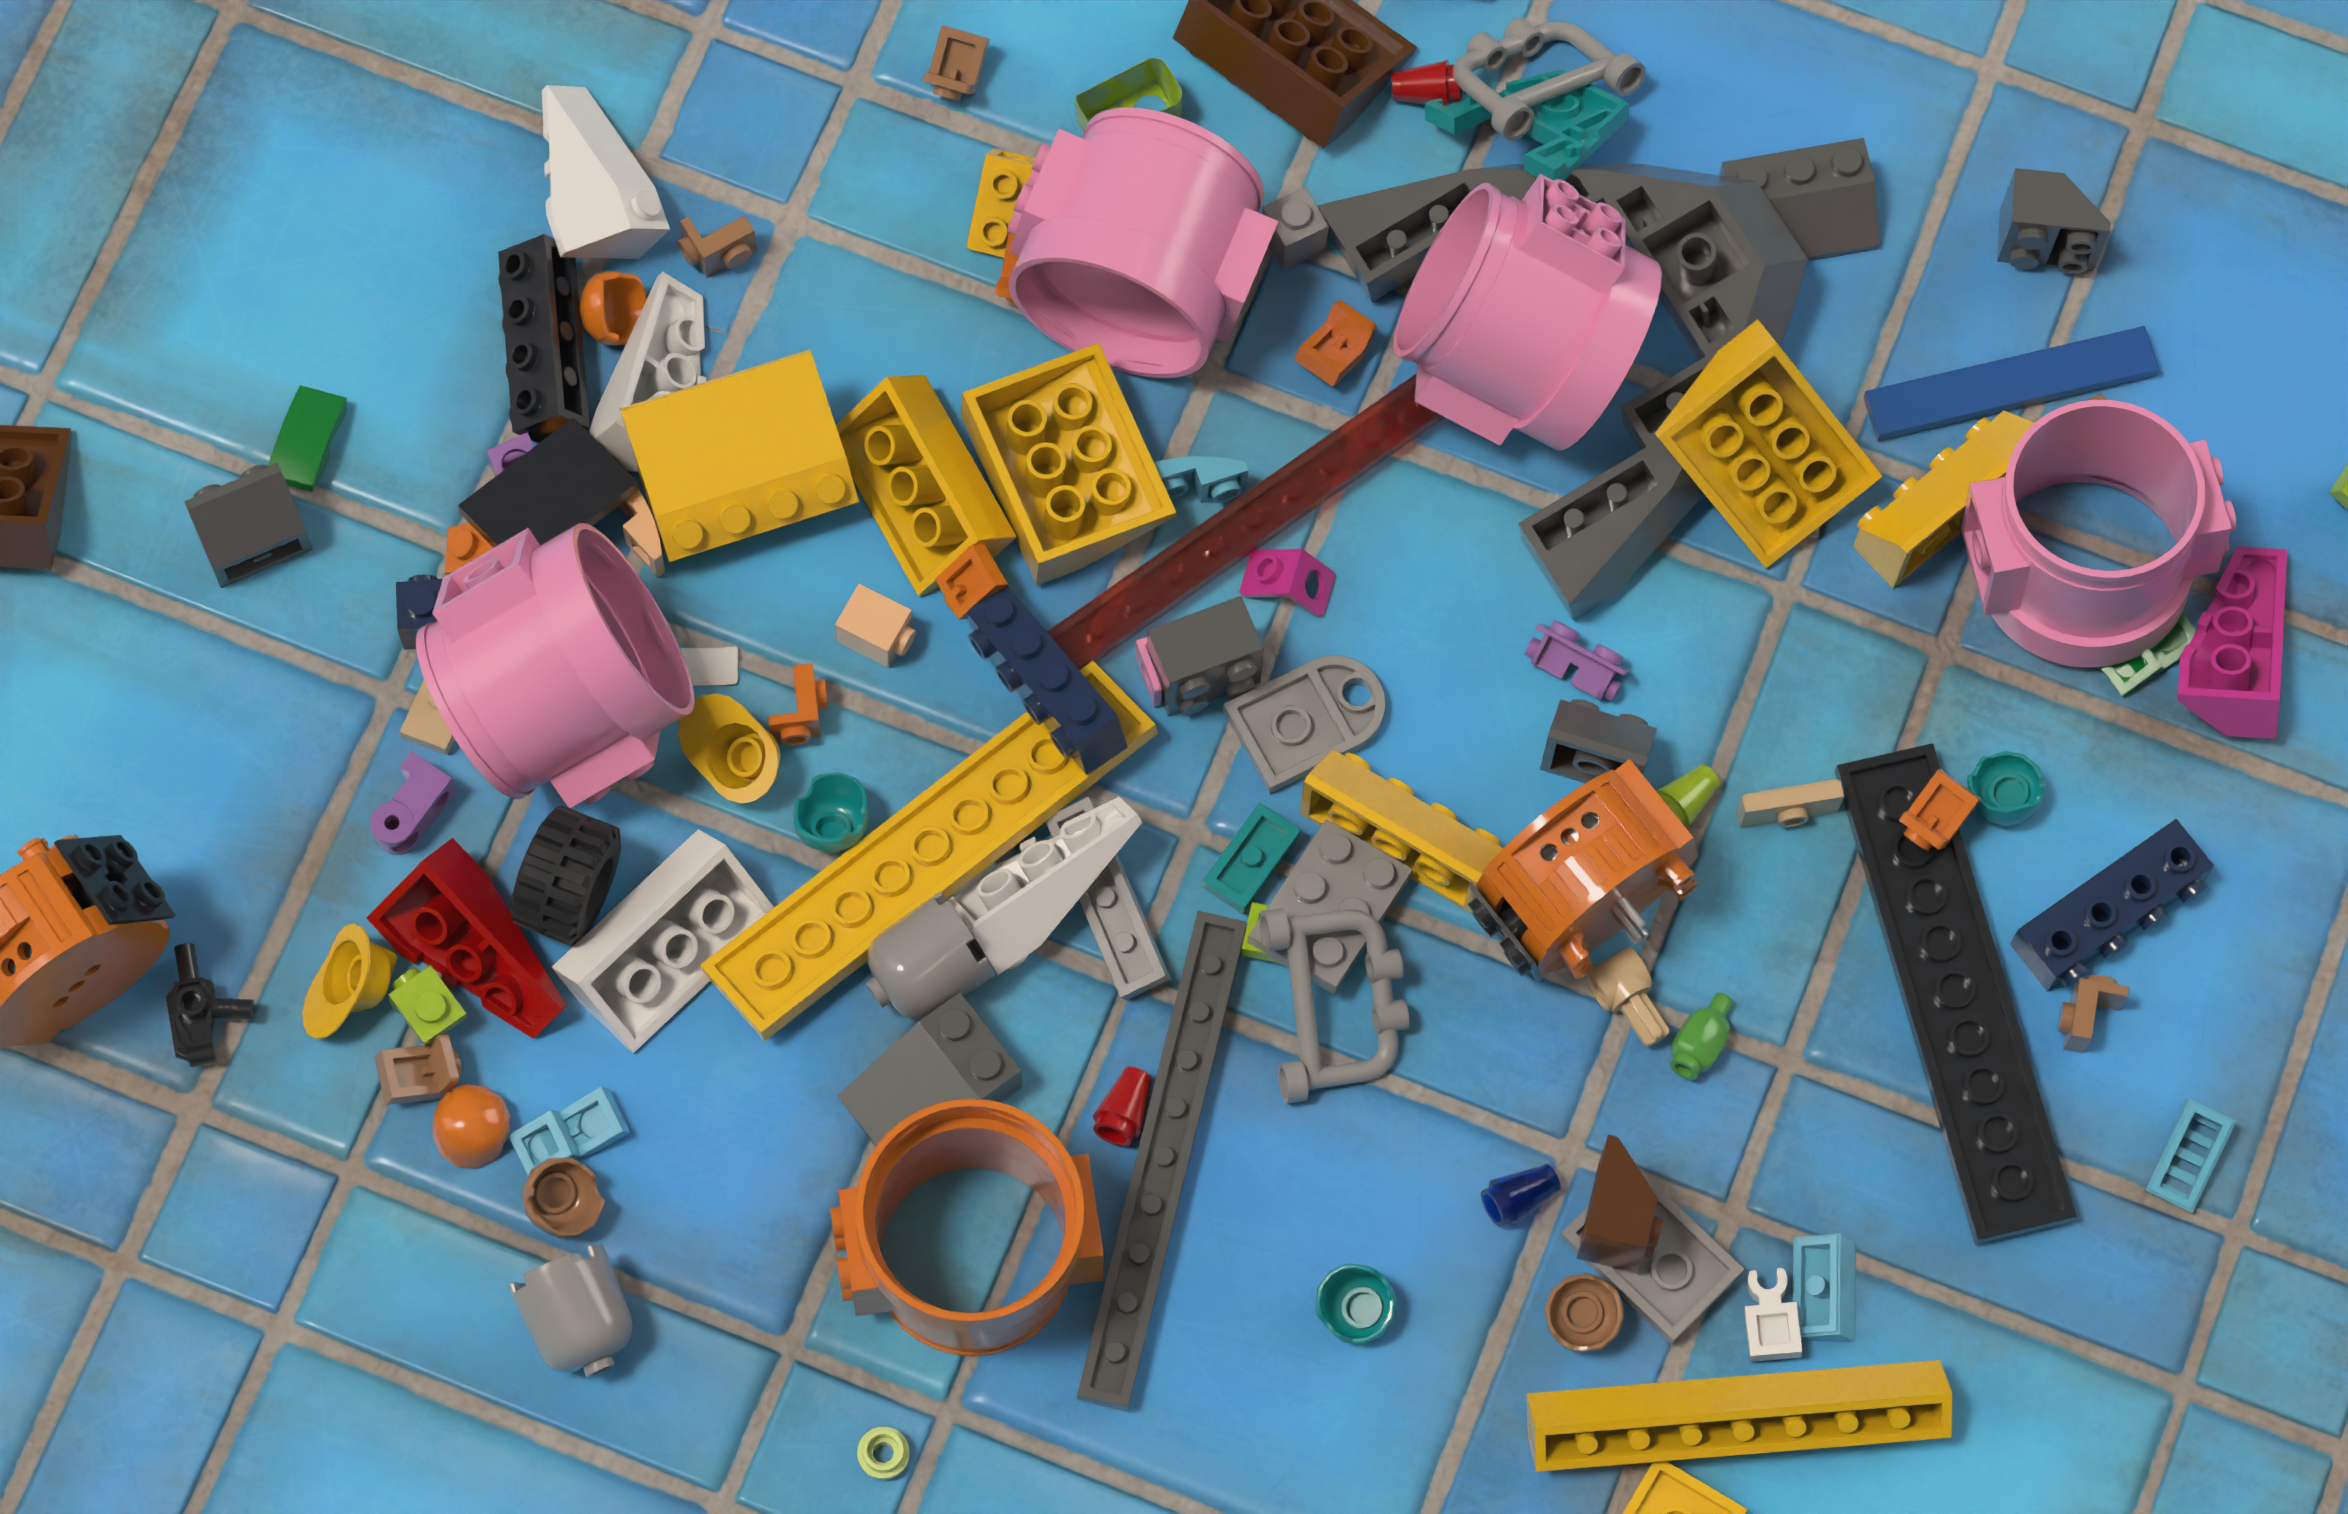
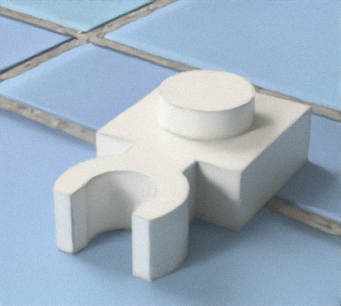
(1771, 1325)

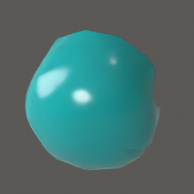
(2008, 787)
(832, 813)
(1356, 1303)

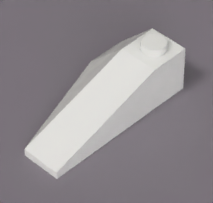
(1024, 898)

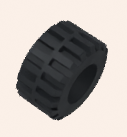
(566, 875)

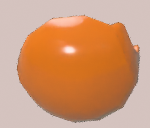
(612, 306)
(471, 1126)

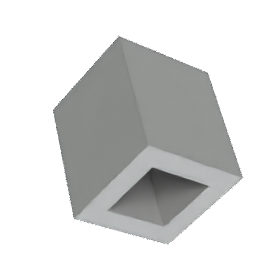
(1299, 229)

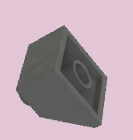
(1593, 742)

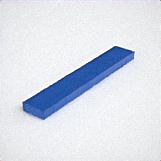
(2011, 383)

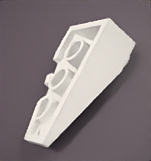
(598, 189)
(656, 361)

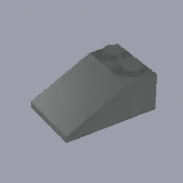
(934, 1062)

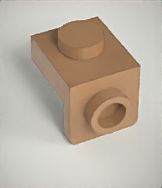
(956, 63)
(721, 249)
(2078, 1016)
(418, 1071)

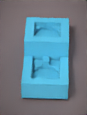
(572, 1132)

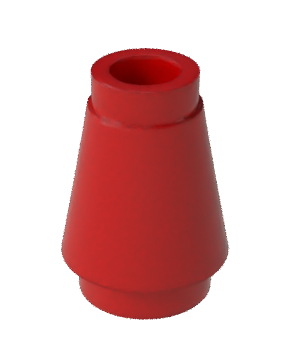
(1426, 84)
(1123, 1108)

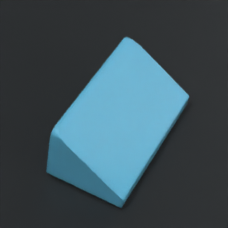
(1825, 1287)

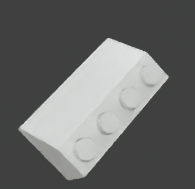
(650, 948)

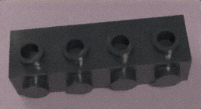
(542, 338)

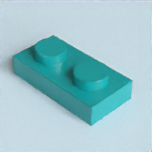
(1251, 858)

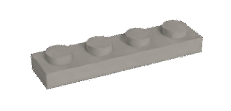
(1117, 920)

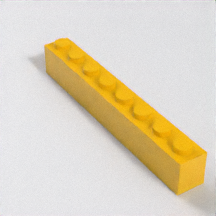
(1739, 1415)

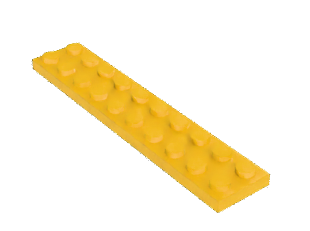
(922, 849)

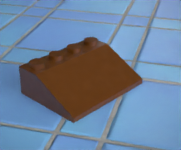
(1298, 58)
(32, 493)

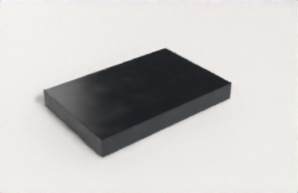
(550, 489)

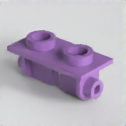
(1561, 648)

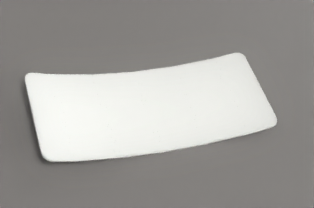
(712, 665)

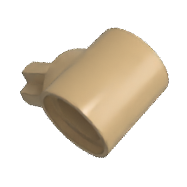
(1622, 986)

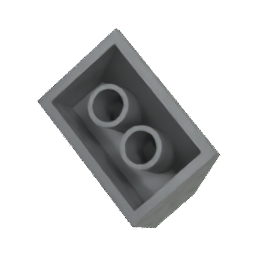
(1820, 195)

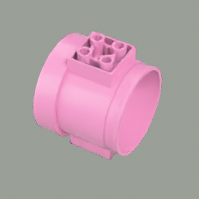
(1138, 240)
(1527, 313)
(2081, 612)
(554, 665)

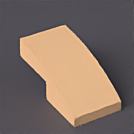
(642, 533)

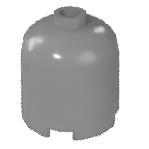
(925, 960)
(575, 1312)

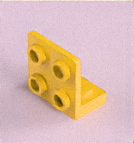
(997, 195)

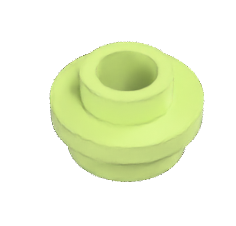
(883, 1437)

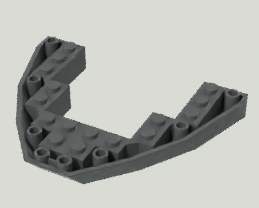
(1721, 270)

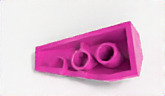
(2236, 653)

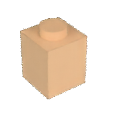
(875, 626)

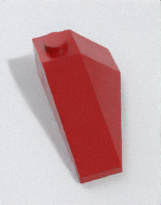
(462, 928)

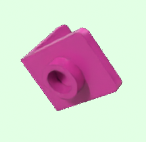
(1284, 575)

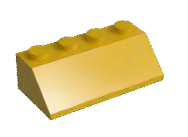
(920, 479)
(1931, 509)
(1393, 820)

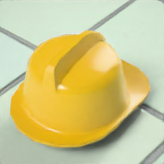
(730, 748)
(349, 981)

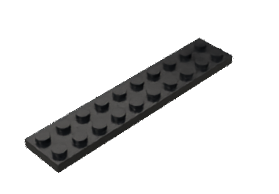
(1956, 1005)

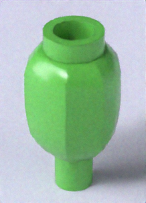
(1701, 1038)

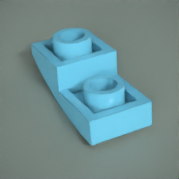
(1211, 476)

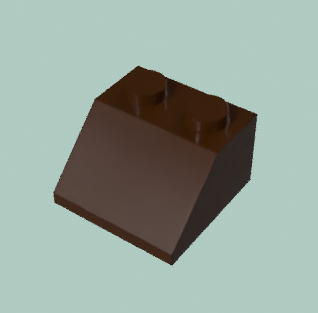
(1620, 1213)

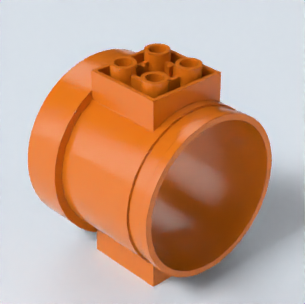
(949, 1139)

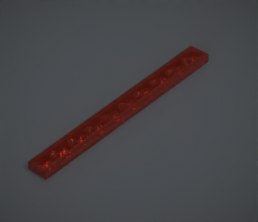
(1243, 526)

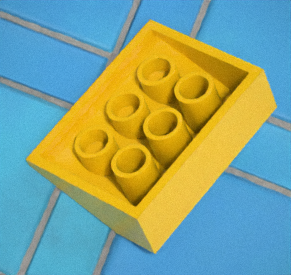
(1765, 446)
(739, 455)
(1066, 461)

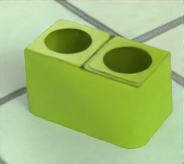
(1127, 87)

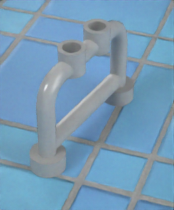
(1513, 113)
(1387, 1014)

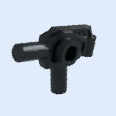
(194, 1008)

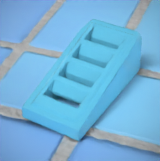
(2220, 1123)

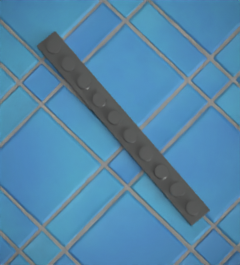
(1162, 1162)

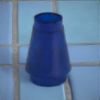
(1519, 1194)

